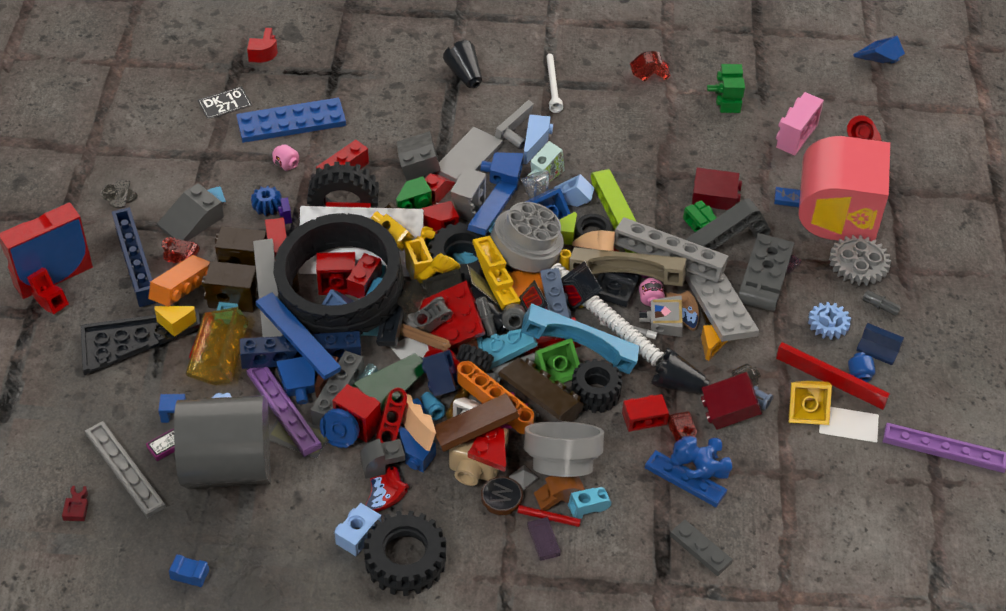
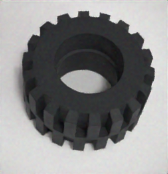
(597, 373)

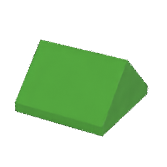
(558, 360)

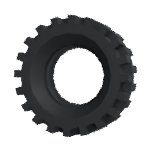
(342, 178)
(411, 576)

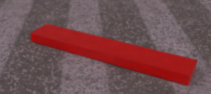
(833, 375)

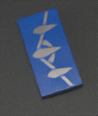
(787, 197)

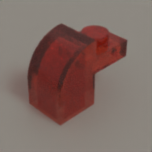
(649, 63)

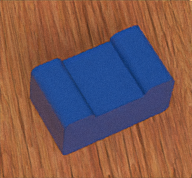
(189, 570)

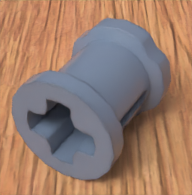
(767, 399)

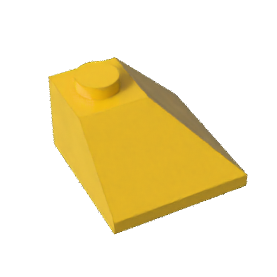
(810, 402)

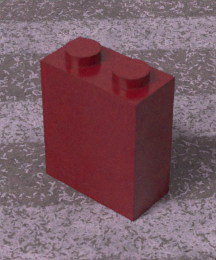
(716, 188)
(730, 401)

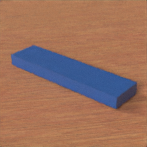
(701, 488)

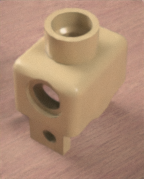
(468, 470)

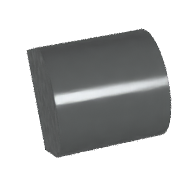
(222, 441)

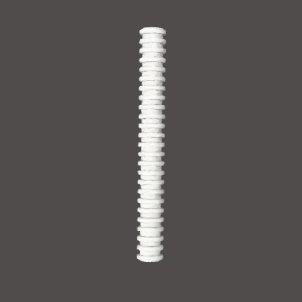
(619, 325)

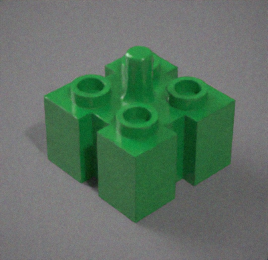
(729, 88)

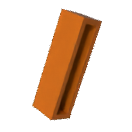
(178, 281)

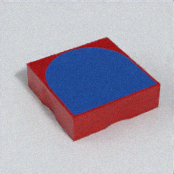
(49, 242)

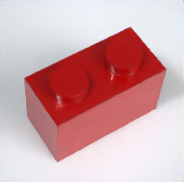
(363, 274)
(645, 412)

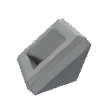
(524, 477)

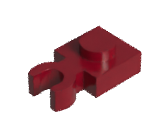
(76, 507)

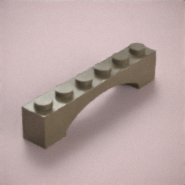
(664, 268)

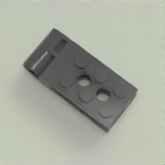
(766, 272)

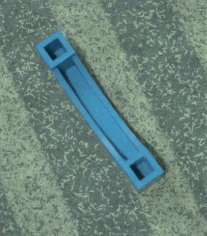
(543, 322)

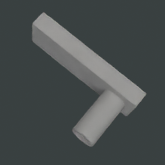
(505, 129)

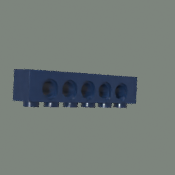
(133, 255)
(265, 351)

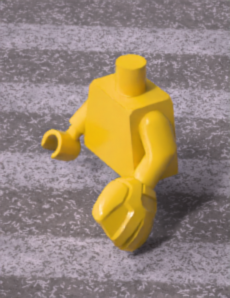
(419, 261)

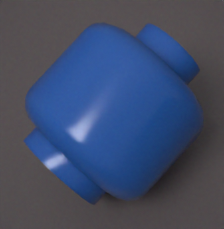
(862, 366)

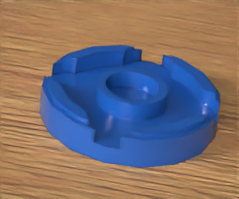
(339, 428)

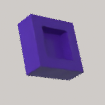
(284, 210)

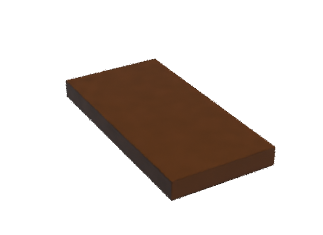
(475, 422)

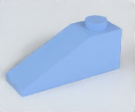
(537, 135)

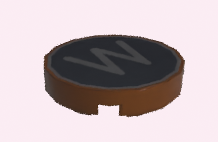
(501, 495)

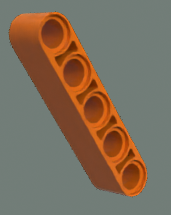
(486, 389)

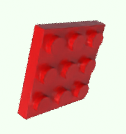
(465, 321)

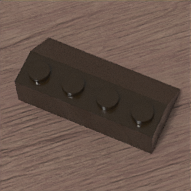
(542, 389)

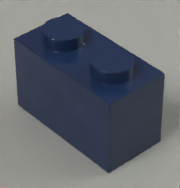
(441, 373)

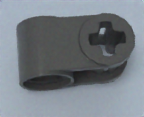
(433, 314)

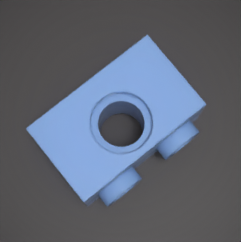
(353, 539)

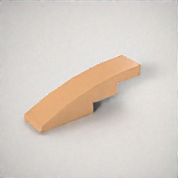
(418, 424)

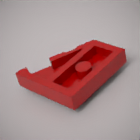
(490, 449)

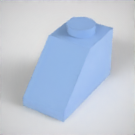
(576, 191)

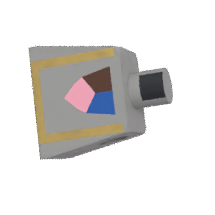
(664, 316)

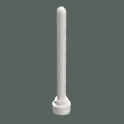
(555, 103)

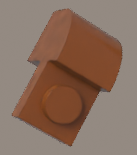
(557, 489)

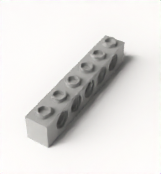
(651, 241)

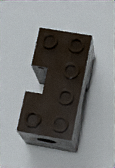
(234, 269)

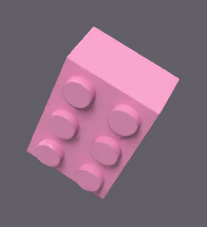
(799, 123)

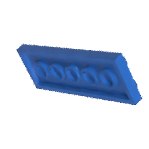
(290, 120)

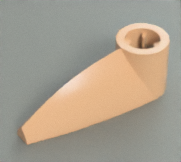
(596, 240)

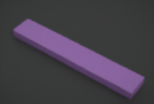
(285, 410)
(945, 447)

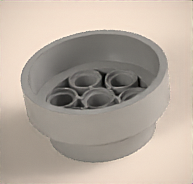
(528, 237)
(563, 447)

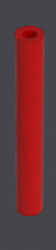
(551, 516)

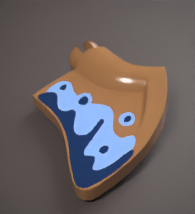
(690, 309)

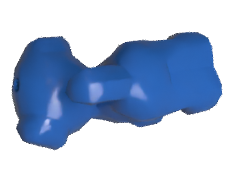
(704, 458)

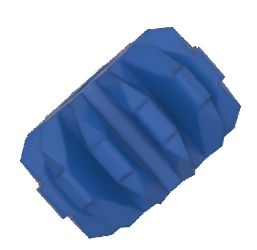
(266, 200)

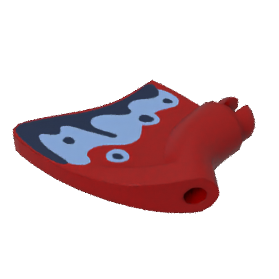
(386, 490)

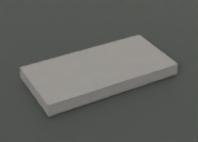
(469, 153)

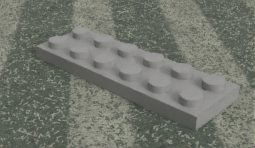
(722, 307)

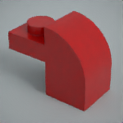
(262, 49)
(46, 293)

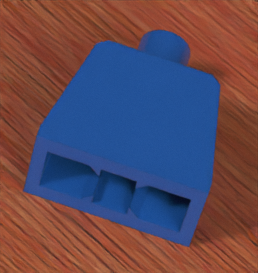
(504, 168)
(297, 378)

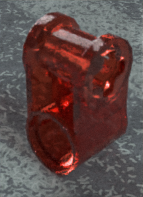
(180, 251)
(681, 425)

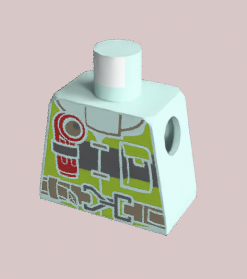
(548, 159)

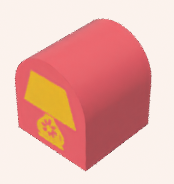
(844, 187)

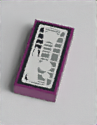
(162, 445)

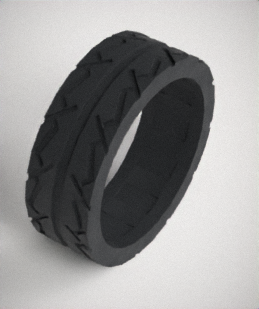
(333, 232)

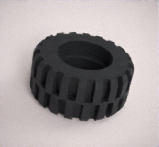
(456, 240)

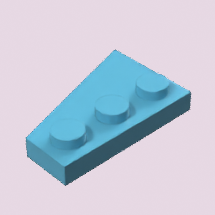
(506, 346)

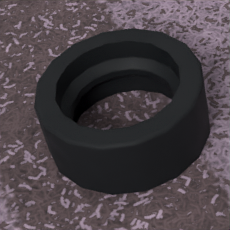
(592, 220)

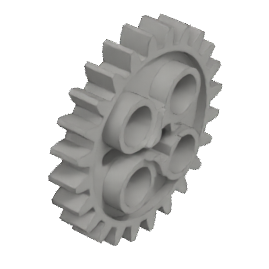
(859, 260)

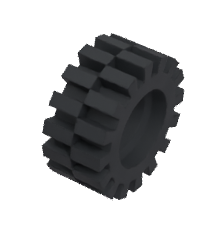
(477, 356)

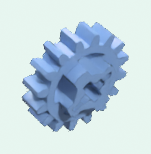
(829, 320)

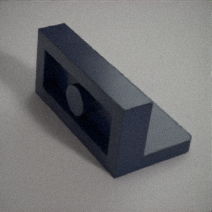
(880, 344)

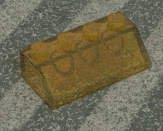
(217, 346)

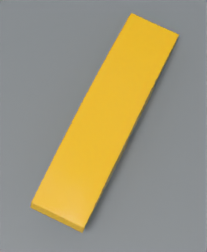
(495, 272)

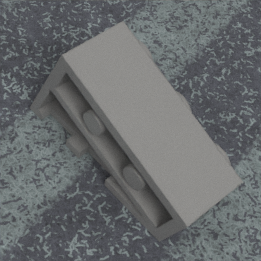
(469, 193)

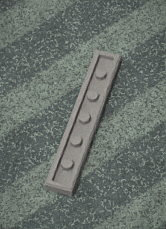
(266, 282)
(125, 469)

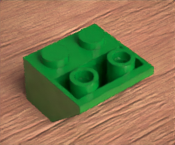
(415, 195)

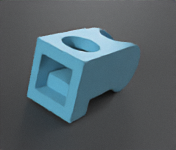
(588, 501)

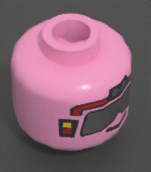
(285, 157)
(651, 289)

